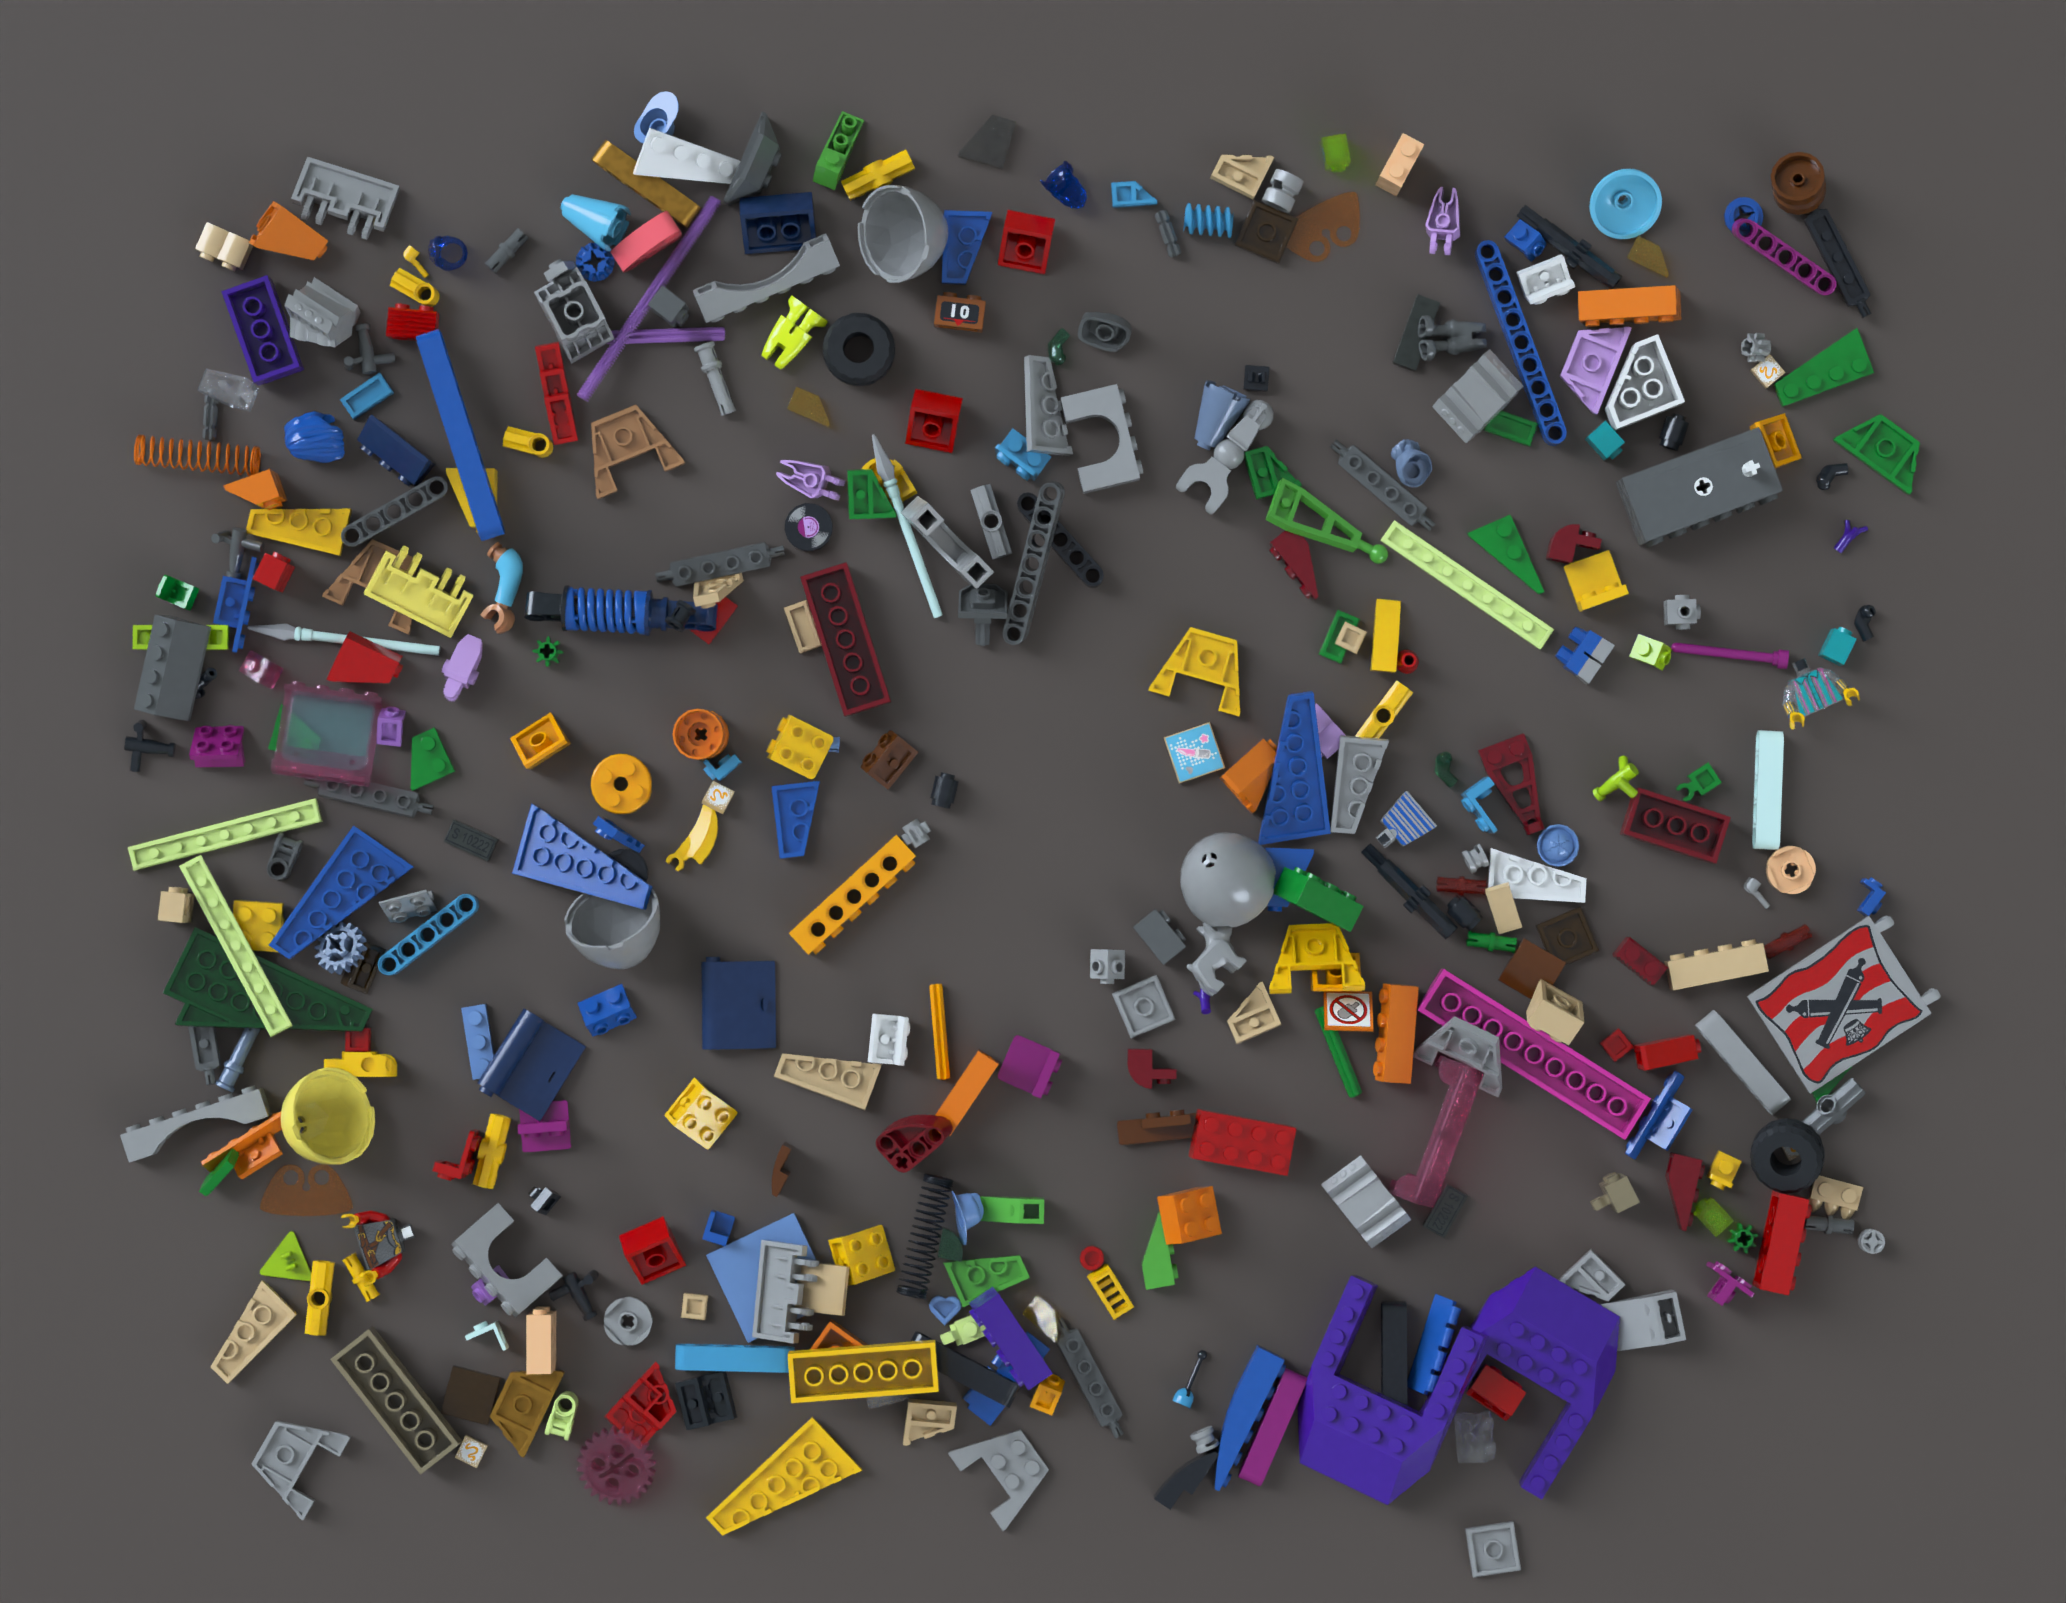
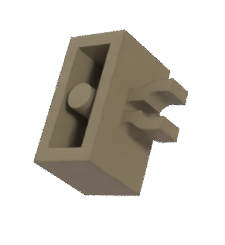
(1617, 1193)

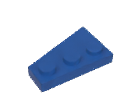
(965, 237)
(793, 816)
(611, 831)

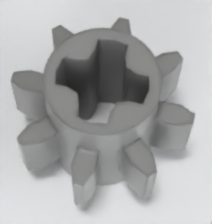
(1756, 347)
(916, 833)

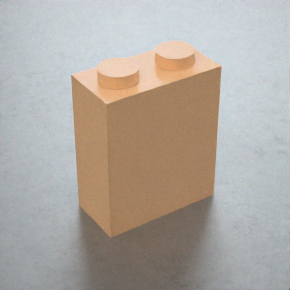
(1399, 164)
(541, 1341)

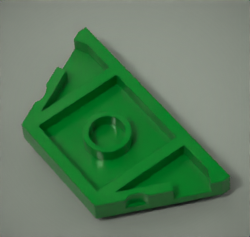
(1883, 449)

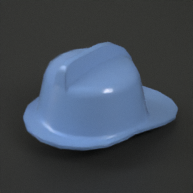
(658, 115)
(968, 1212)

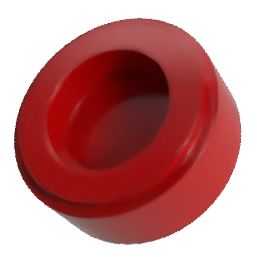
(1091, 1258)

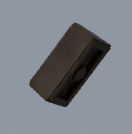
(361, 977)

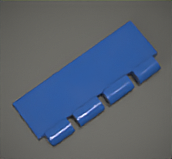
(1434, 1337)
(987, 1408)

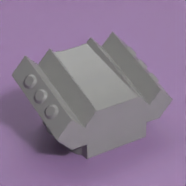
(321, 314)
(574, 315)
(1478, 396)
(1366, 1202)

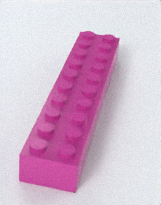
(1538, 1056)

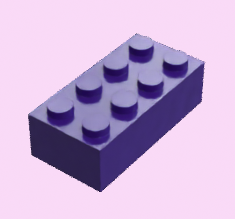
(262, 330)
(1008, 1335)

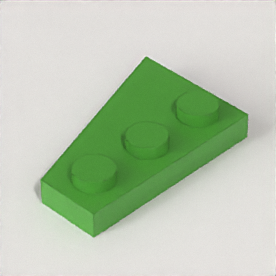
(978, 1275)

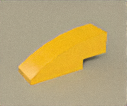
(1385, 636)

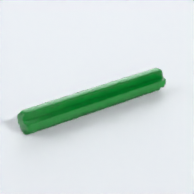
(1340, 1057)

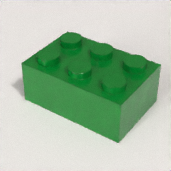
(1318, 897)

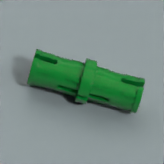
(1491, 941)

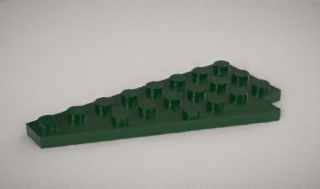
(218, 999)

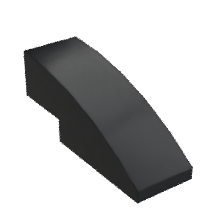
(1185, 1478)

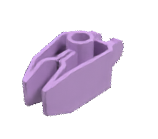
(1443, 221)
(810, 479)
(462, 667)

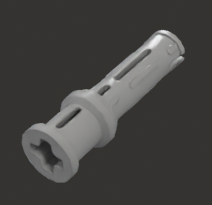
(711, 367)

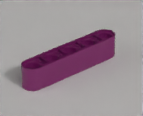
(1795, 258)
(1272, 1427)

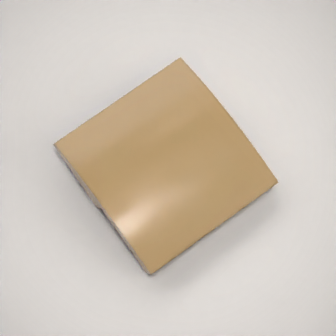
(830, 1290)

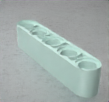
(1768, 790)

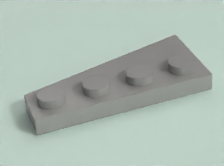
(1355, 772)

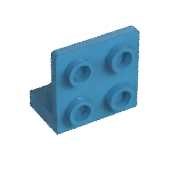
(1014, 451)
(1479, 791)

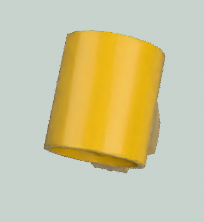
(413, 287)
(526, 441)

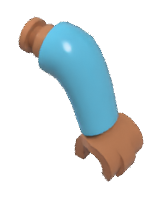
(510, 570)

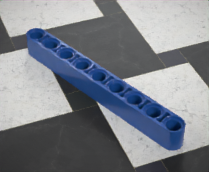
(1521, 330)
(460, 435)

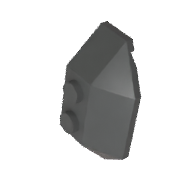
(756, 163)

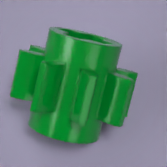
(543, 646)
(1747, 1241)

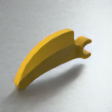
(699, 841)

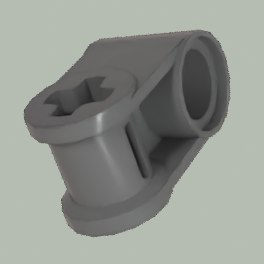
(284, 855)

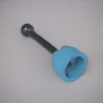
(1184, 1395)

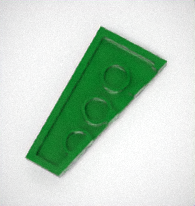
(1831, 368)

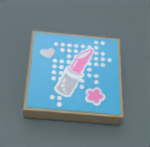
(1194, 752)

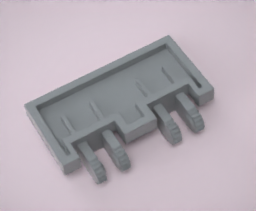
(344, 191)
(779, 1292)

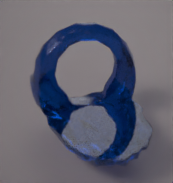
(1065, 186)
(435, 252)

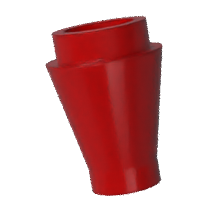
(1402, 666)

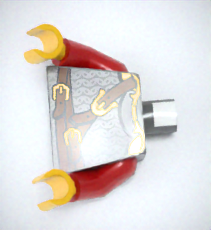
(379, 1241)

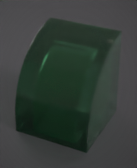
(950, 1245)

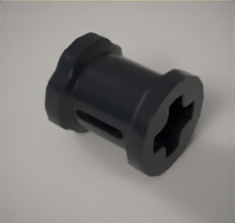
(680, 616)

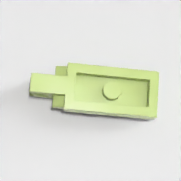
(963, 1331)

